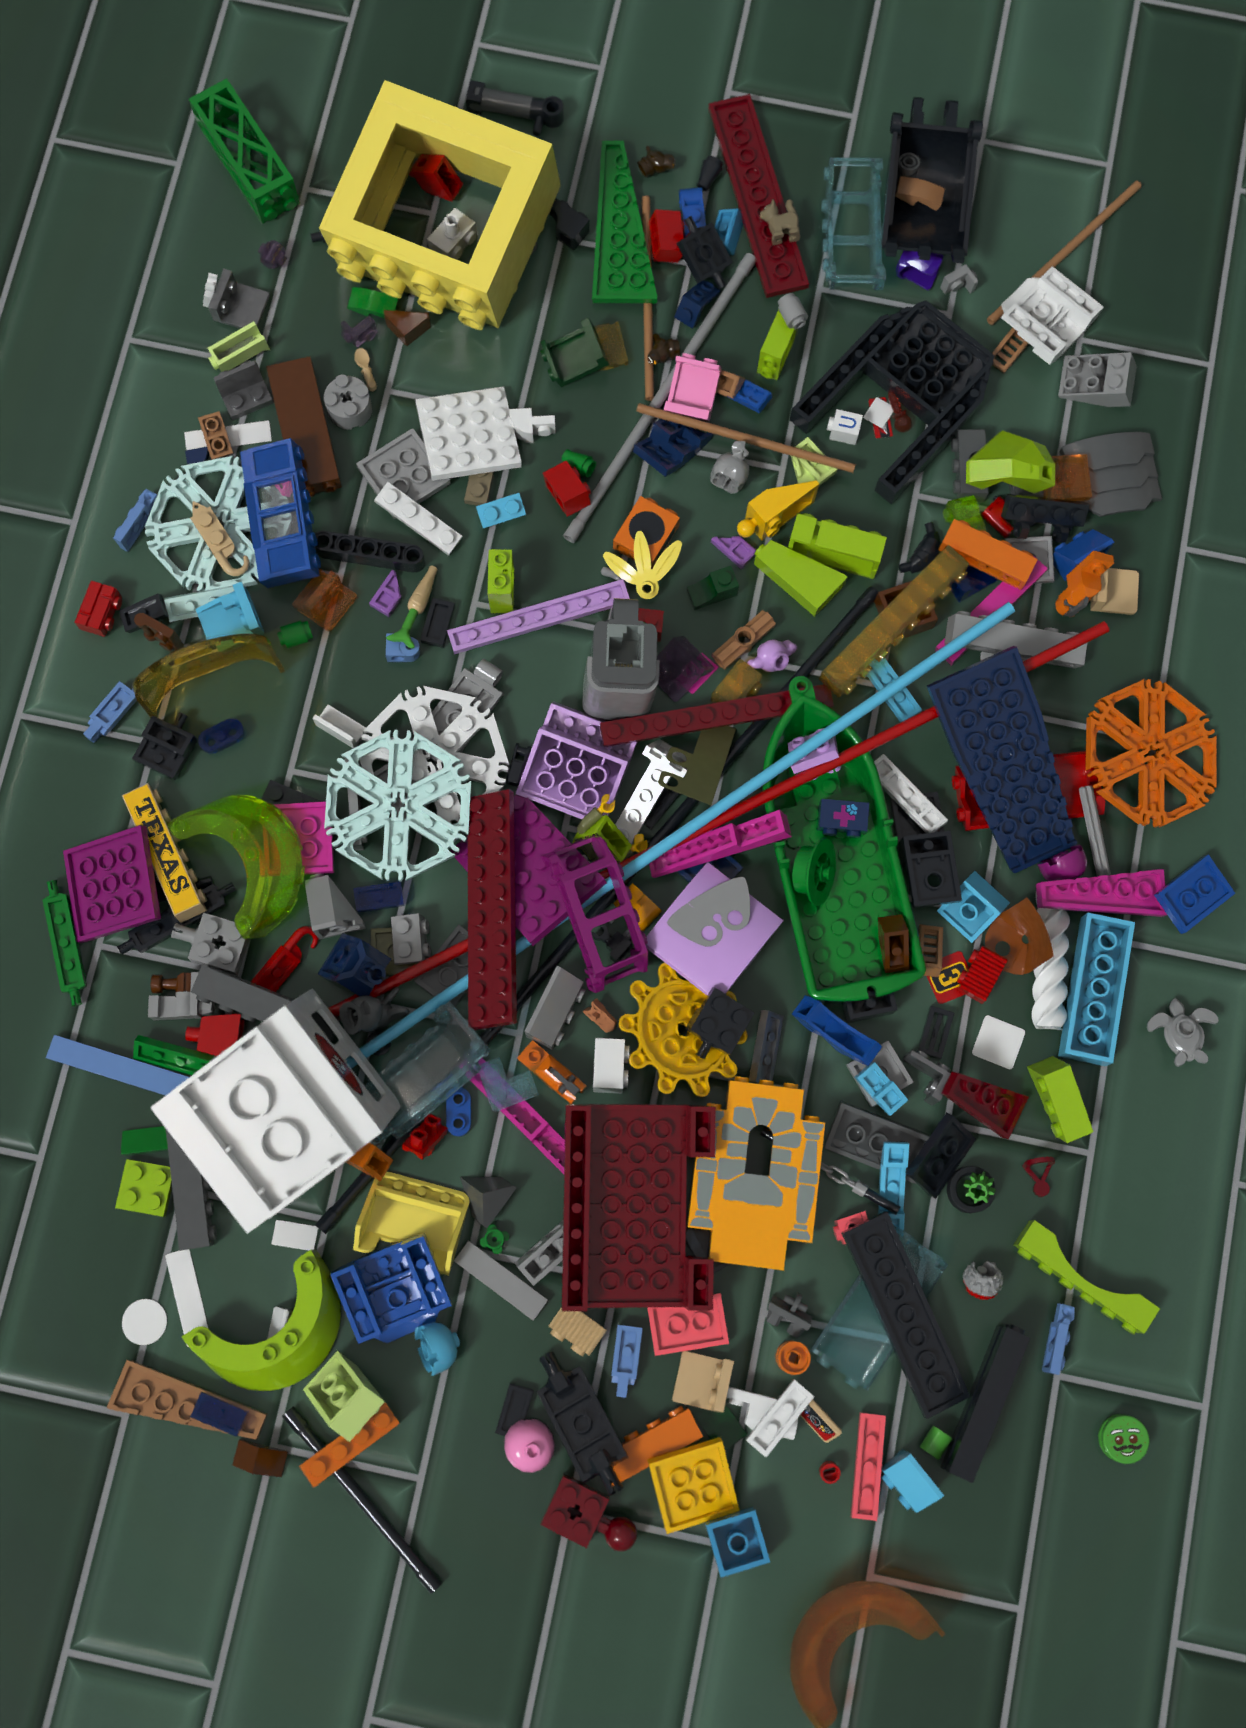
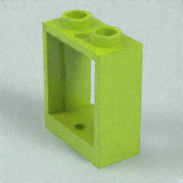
(776, 348)
(500, 581)

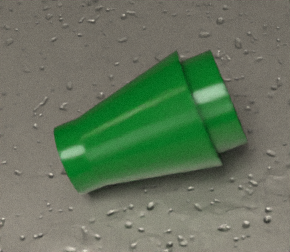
(582, 462)

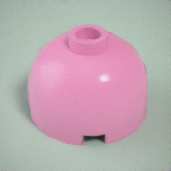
(529, 1445)

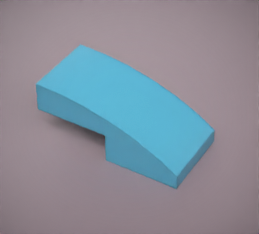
(881, 1089)

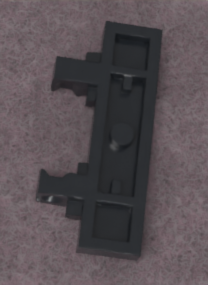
(1059, 513)

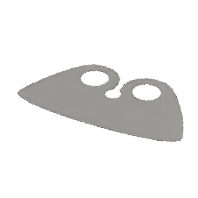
(718, 900)

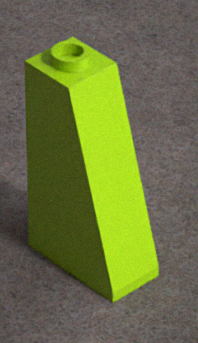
(800, 576)

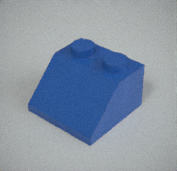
(1069, 555)

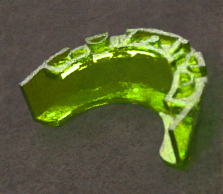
(267, 848)

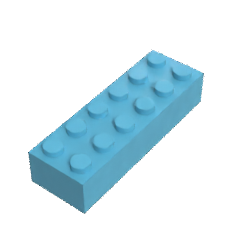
(1096, 989)

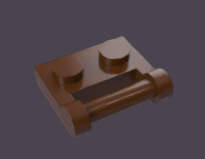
(157, 631)

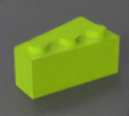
(1061, 1098)

